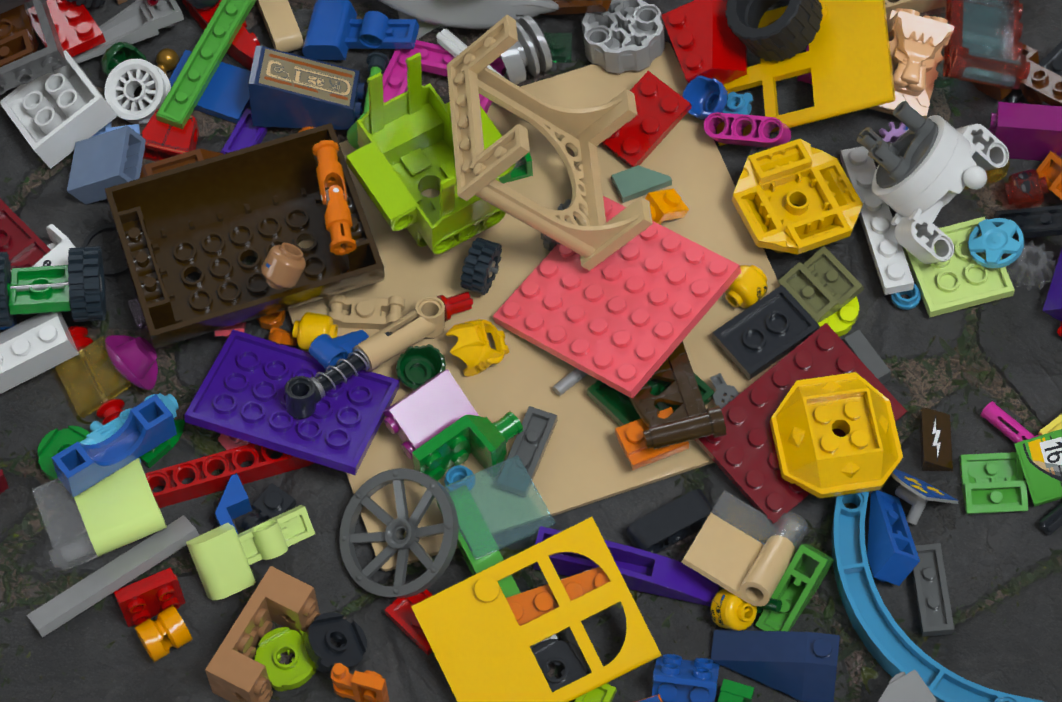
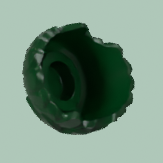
(419, 365)

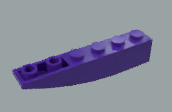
(640, 571)

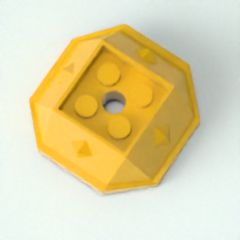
(801, 177)
(820, 459)

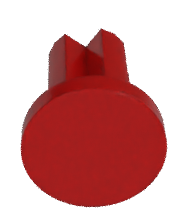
(456, 304)

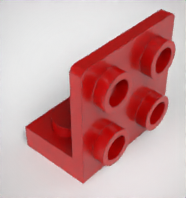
(149, 597)

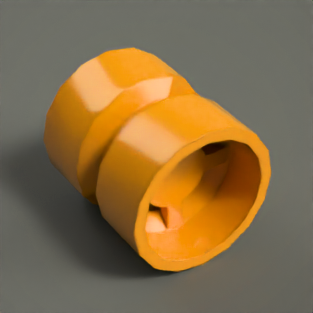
(163, 633)

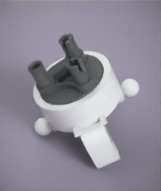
(926, 172)

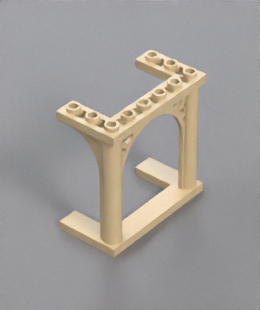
(575, 128)

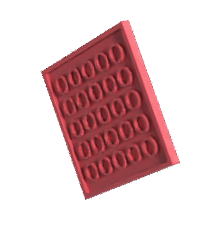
(624, 311)

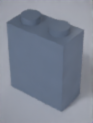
(105, 162)

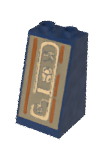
(302, 91)

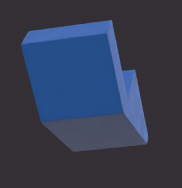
(233, 502)

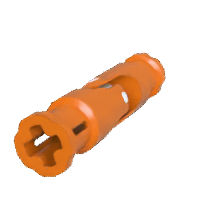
(337, 213)

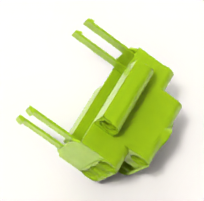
(411, 149)

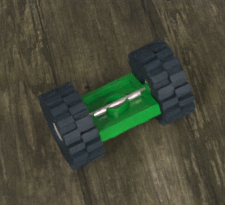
(55, 288)

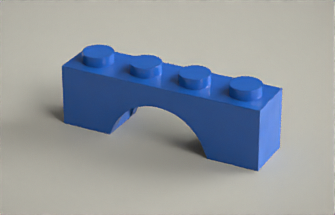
(86, 465)

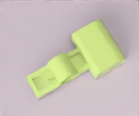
(225, 556)

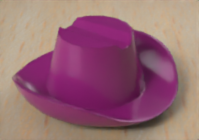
(133, 359)

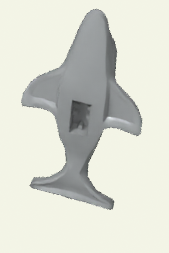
(466, 13)

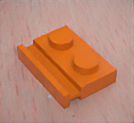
(633, 444)

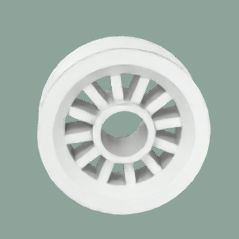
(123, 103)

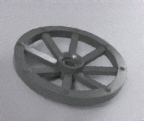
(395, 533)

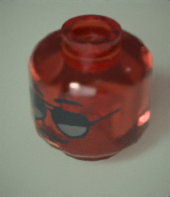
(1026, 189)

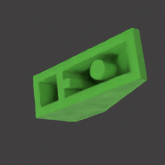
(796, 588)

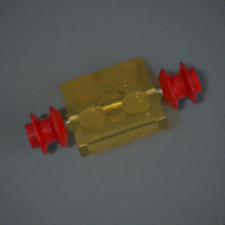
(92, 378)

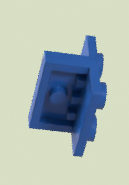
(685, 679)

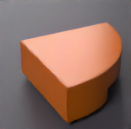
(282, 336)

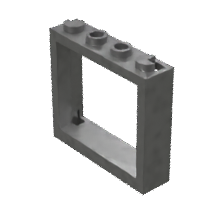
(38, 63)

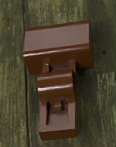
(1038, 88)

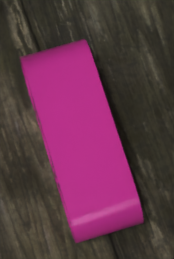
(735, 125)

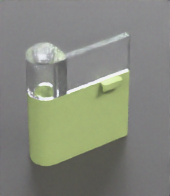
(99, 518)

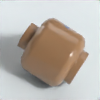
(283, 266)

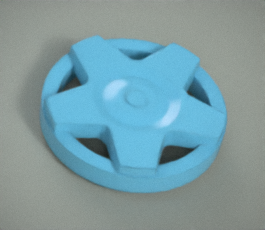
(995, 242)

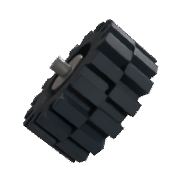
(481, 266)

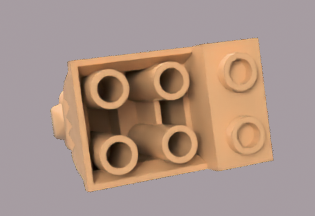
(915, 54)

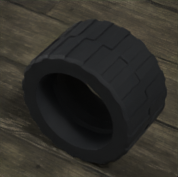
(783, 37)

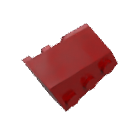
(705, 41)

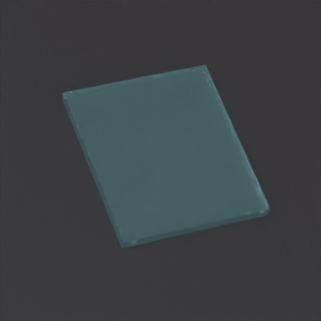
(498, 507)

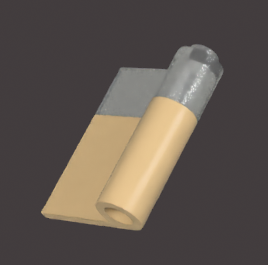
(745, 549)

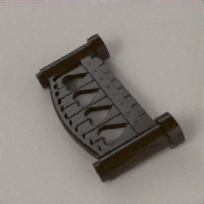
(690, 419)

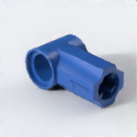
(330, 350)

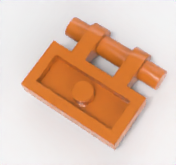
(359, 686)

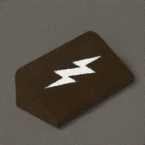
(935, 440)

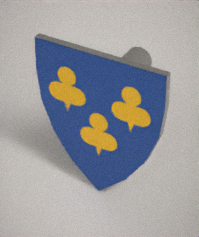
(917, 494)

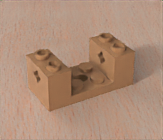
(276, 599)

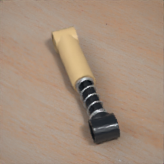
(424, 321)

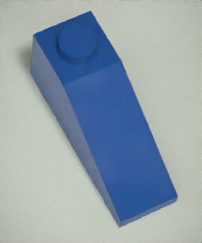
(890, 542)

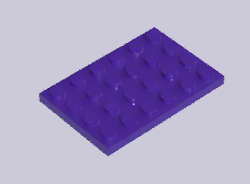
(248, 402)

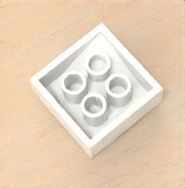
(58, 111)

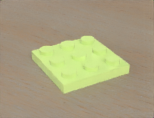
(959, 280)

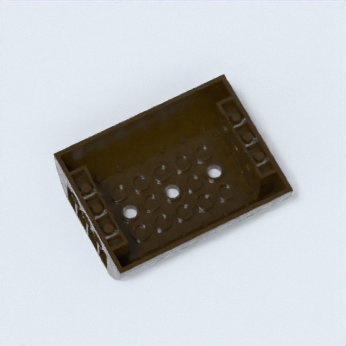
(230, 209)

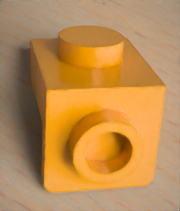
(666, 205)

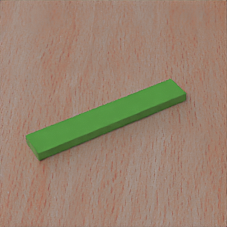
(203, 62)

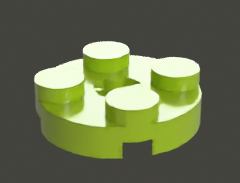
(269, 653)

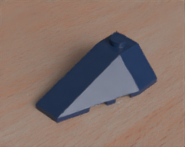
(782, 660)

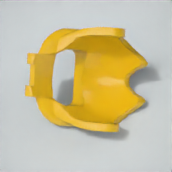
(474, 345)

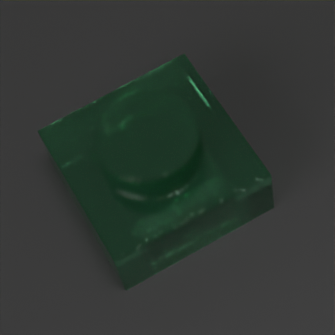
(560, 46)

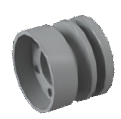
(528, 53)

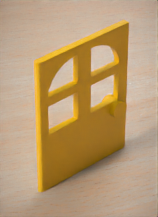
(845, 59)
(491, 655)

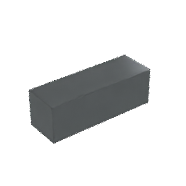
(867, 354)

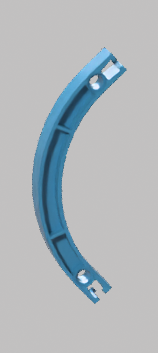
(874, 622)

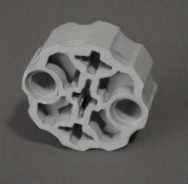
(624, 36)

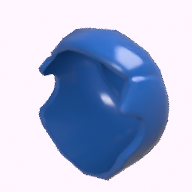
(705, 96)

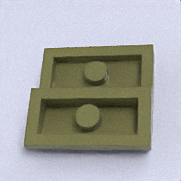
(821, 285)

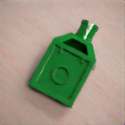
(463, 437)

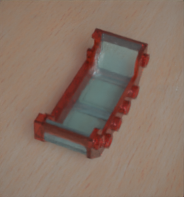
(985, 43)

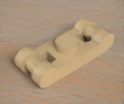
(365, 311)

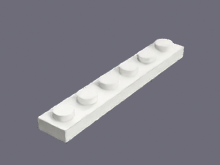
(876, 223)

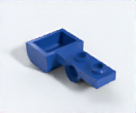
(336, 29)

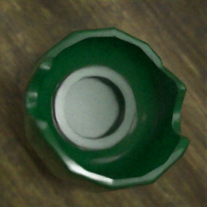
(118, 53)

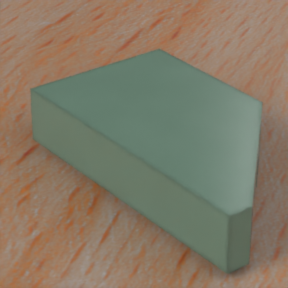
(638, 182)

